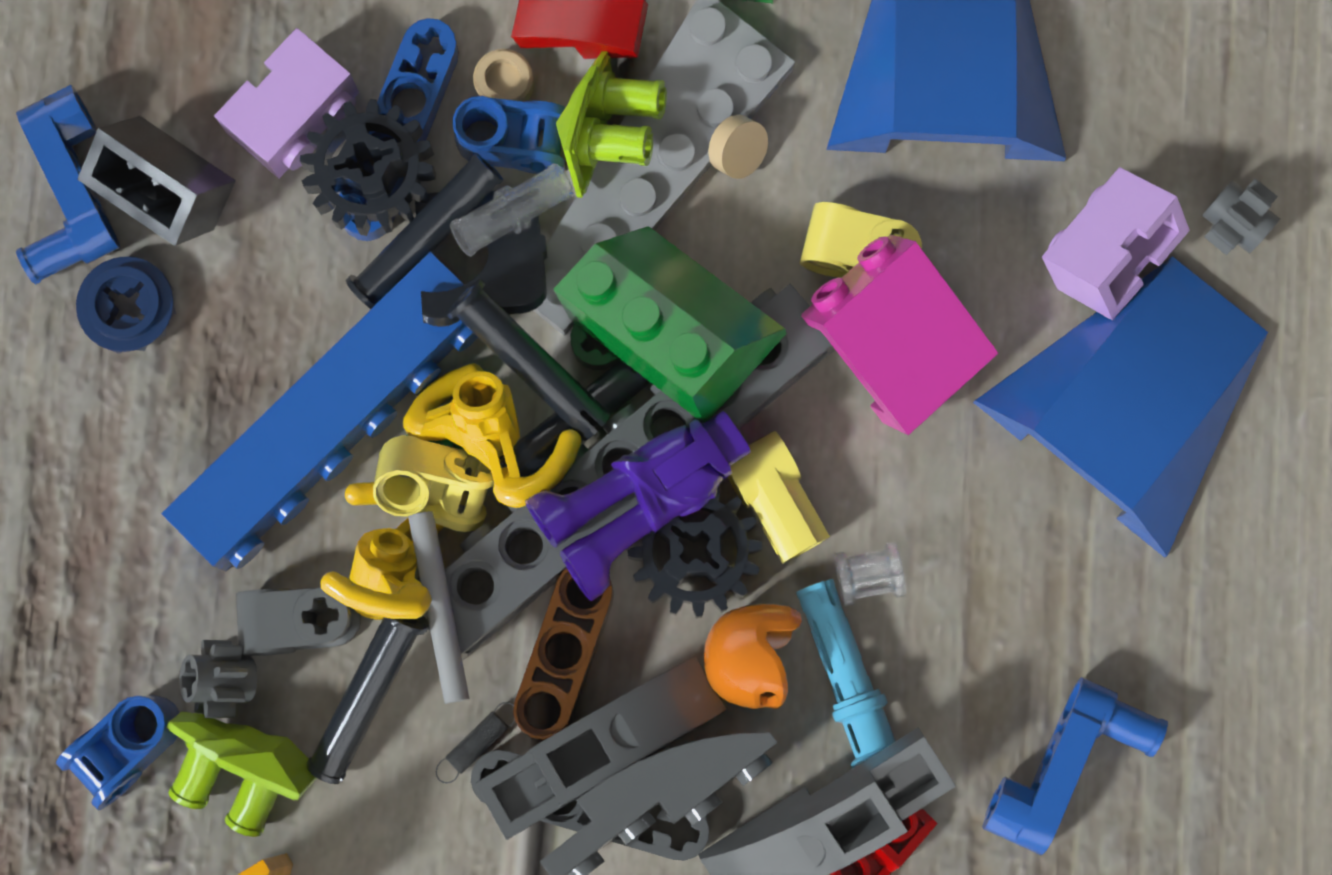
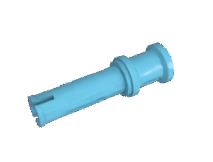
(857, 704)

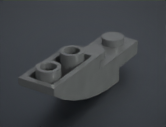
(599, 747)
(677, 779)
(840, 820)

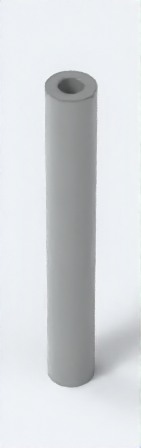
(440, 611)

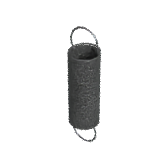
(476, 742)

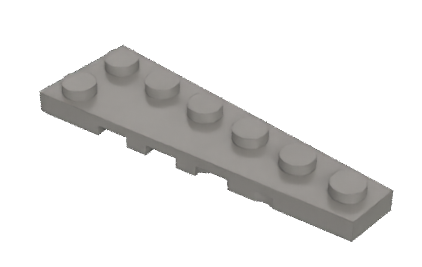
(710, 73)

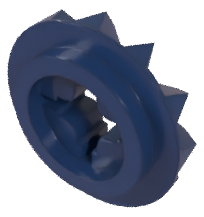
(125, 277)

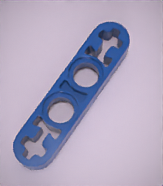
(439, 68)

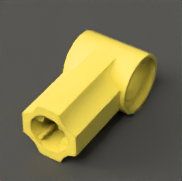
(771, 487)

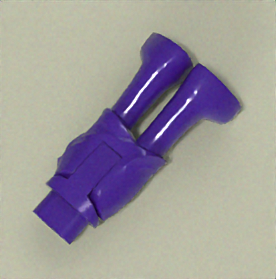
(670, 479)

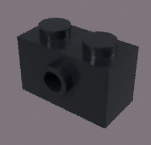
(156, 180)

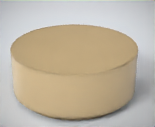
(504, 76)
(738, 146)

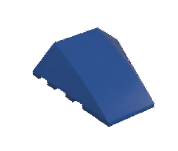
(949, 77)
(1138, 396)

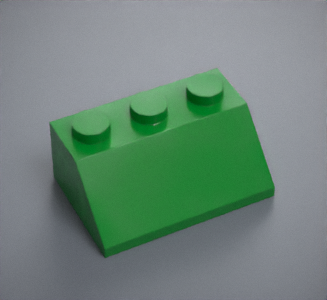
(668, 319)

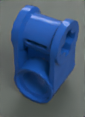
(516, 135)
(112, 753)

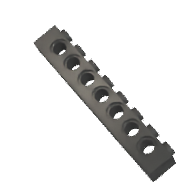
(627, 430)

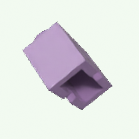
(288, 104)
(1113, 241)

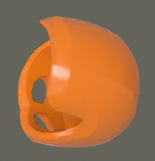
(742, 654)

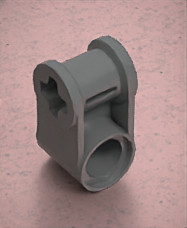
(286, 621)

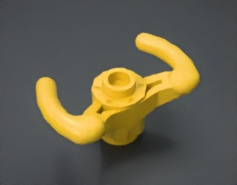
(487, 427)
(382, 570)

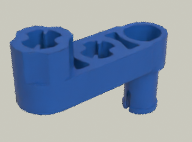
(52, 131)
(1034, 813)

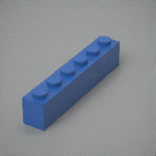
(318, 422)

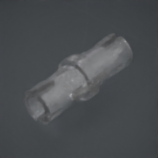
(511, 209)

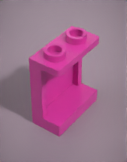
(900, 331)

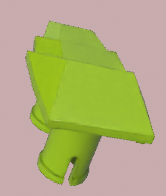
(584, 124)
(265, 761)

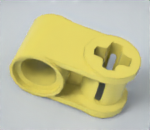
(841, 232)
(434, 482)

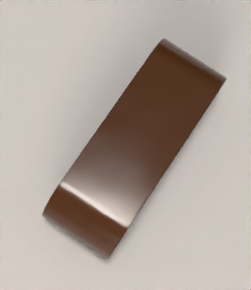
(562, 683)

